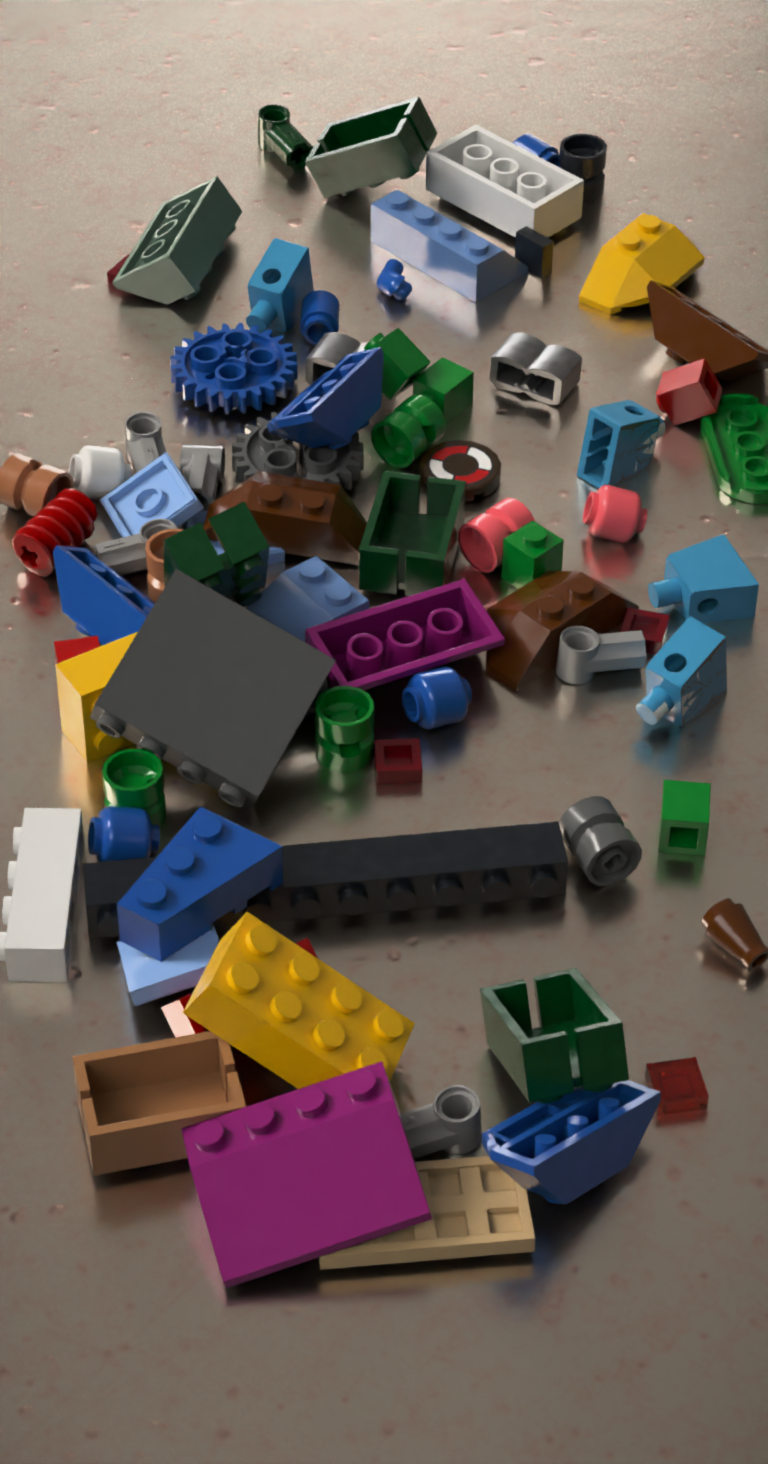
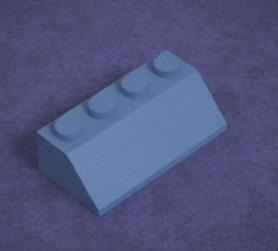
(441, 247)

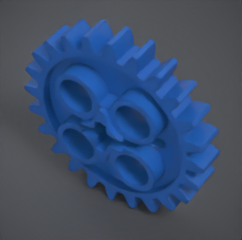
(234, 368)

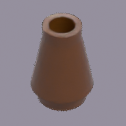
(734, 932)

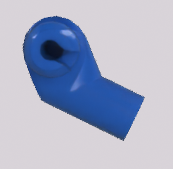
(392, 282)

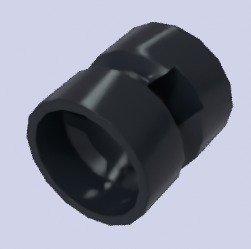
(585, 158)

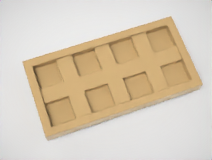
(472, 1212)

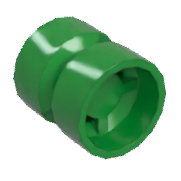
(408, 431)
(344, 728)
(135, 780)

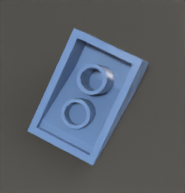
(307, 597)

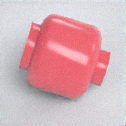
(614, 514)

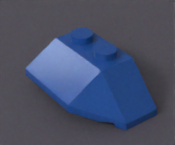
(335, 403)
(98, 596)
(573, 1142)

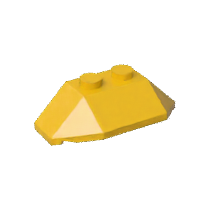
(632, 258)

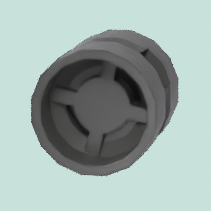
(600, 841)

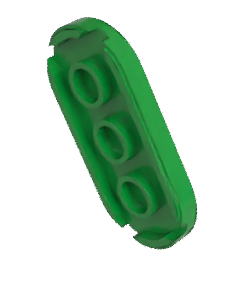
(739, 447)

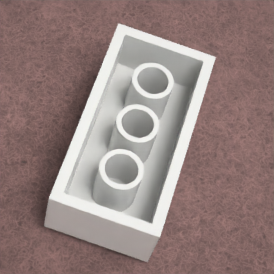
(503, 183)

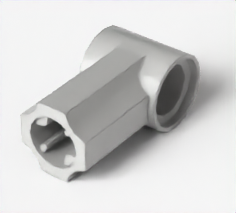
(143, 439)
(203, 469)
(128, 553)
(586, 652)
(446, 1124)

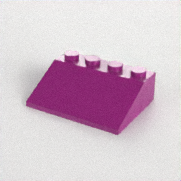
(305, 1174)

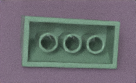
(180, 244)

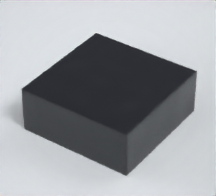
(534, 251)

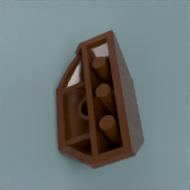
(698, 334)
(298, 516)
(538, 614)

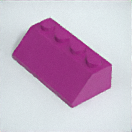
(405, 636)

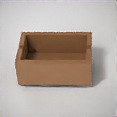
(146, 1092)

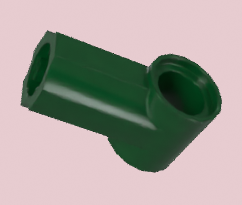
(280, 136)

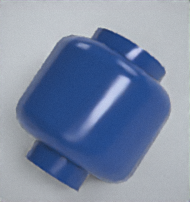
(436, 698)
(122, 834)

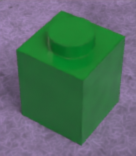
(400, 362)
(447, 386)
(530, 554)
(684, 817)

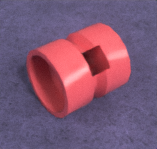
(483, 535)

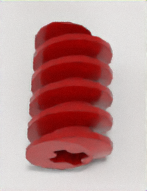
(62, 522)

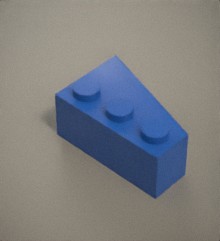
(195, 881)

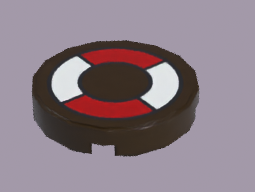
(463, 462)

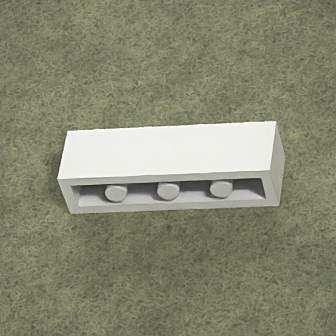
(43, 895)

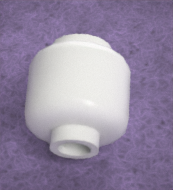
(98, 470)

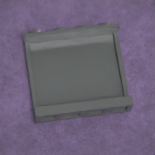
(212, 690)

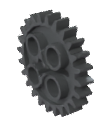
(266, 452)

